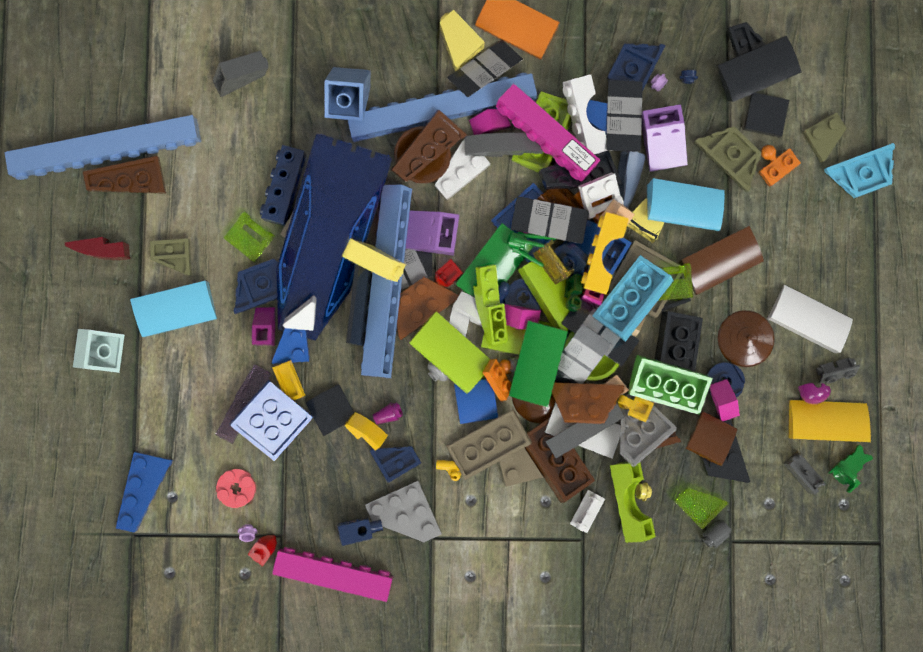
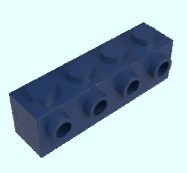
(283, 186)

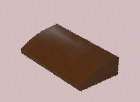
(723, 260)
(564, 474)

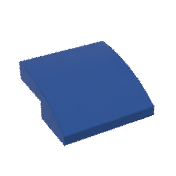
(477, 404)

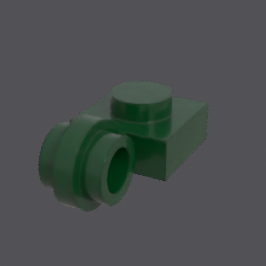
(572, 289)

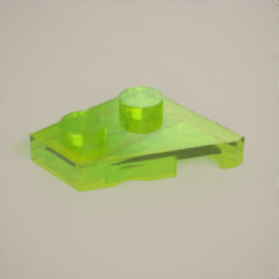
(699, 506)

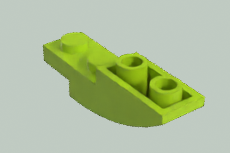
(488, 305)

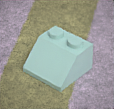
(98, 350)

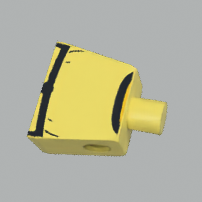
(640, 224)

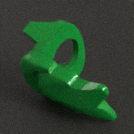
(846, 470)

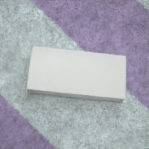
(810, 319)

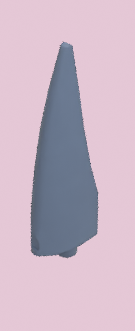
(630, 171)

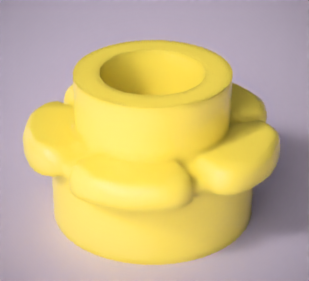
(643, 491)

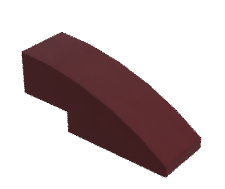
(100, 248)

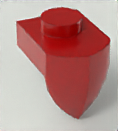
(448, 274)
(263, 549)

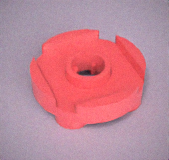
(226, 494)

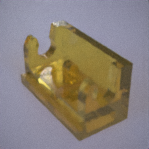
(552, 263)

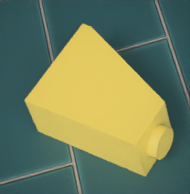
(459, 39)
(374, 260)

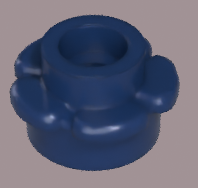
(688, 76)

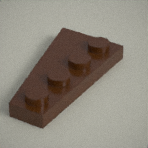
(427, 146)
(128, 177)

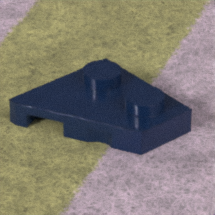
(395, 461)

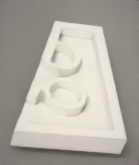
(460, 172)

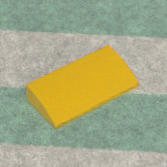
(829, 421)

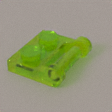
(246, 243)
(680, 287)

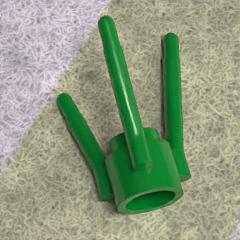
(519, 240)

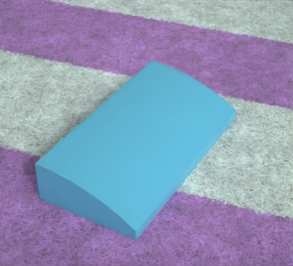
(685, 204)
(633, 298)
(174, 308)

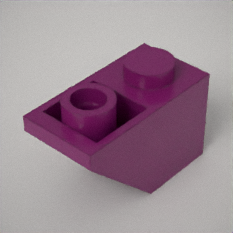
(263, 326)

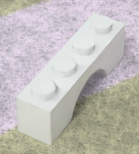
(578, 93)

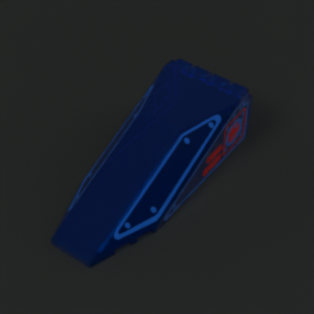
(331, 207)

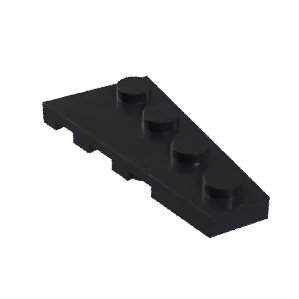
(559, 177)

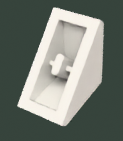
(302, 317)

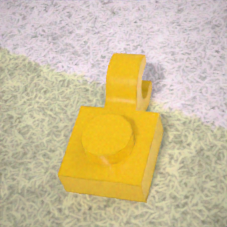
(638, 408)

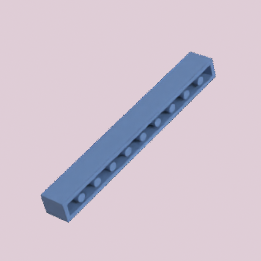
(451, 103)
(102, 147)
(385, 293)

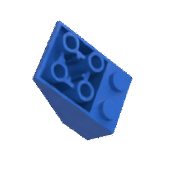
(613, 251)

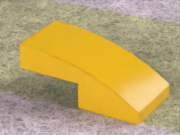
(363, 427)

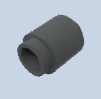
(716, 534)

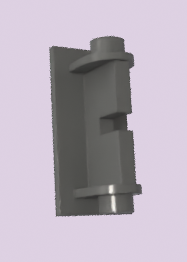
(846, 369)

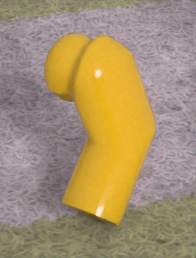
(450, 467)

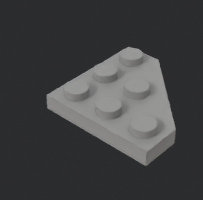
(641, 437)
(406, 513)

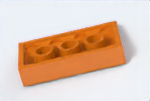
(518, 25)

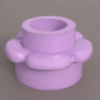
(658, 82)
(247, 533)

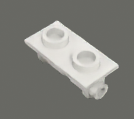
(587, 511)

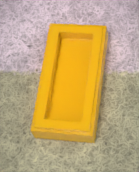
(289, 380)

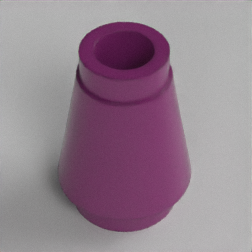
(389, 413)

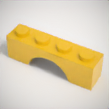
(612, 228)

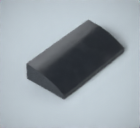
(758, 69)
(359, 306)
(679, 339)

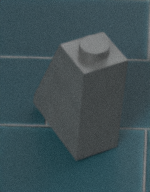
(239, 72)

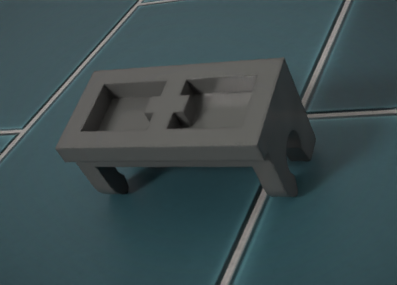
(804, 473)

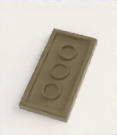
(489, 444)

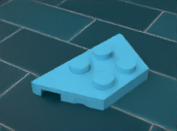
(864, 172)

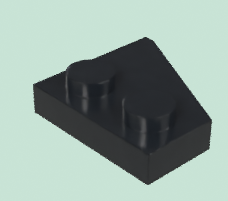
(744, 38)

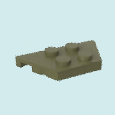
(732, 154)

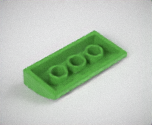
(669, 384)

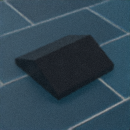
(330, 410)

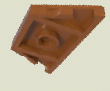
(419, 303)
(586, 401)

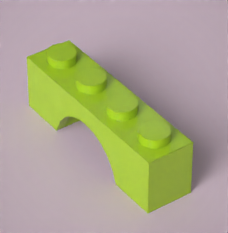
(635, 524)

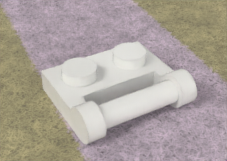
(597, 190)

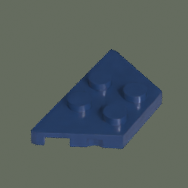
(636, 62)
(256, 286)

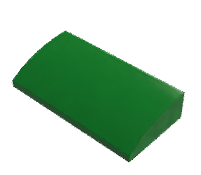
(496, 253)
(538, 363)

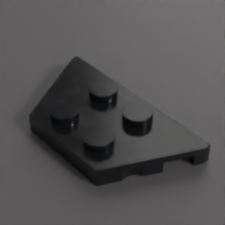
(733, 466)

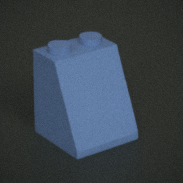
(347, 93)

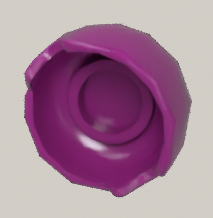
(814, 395)

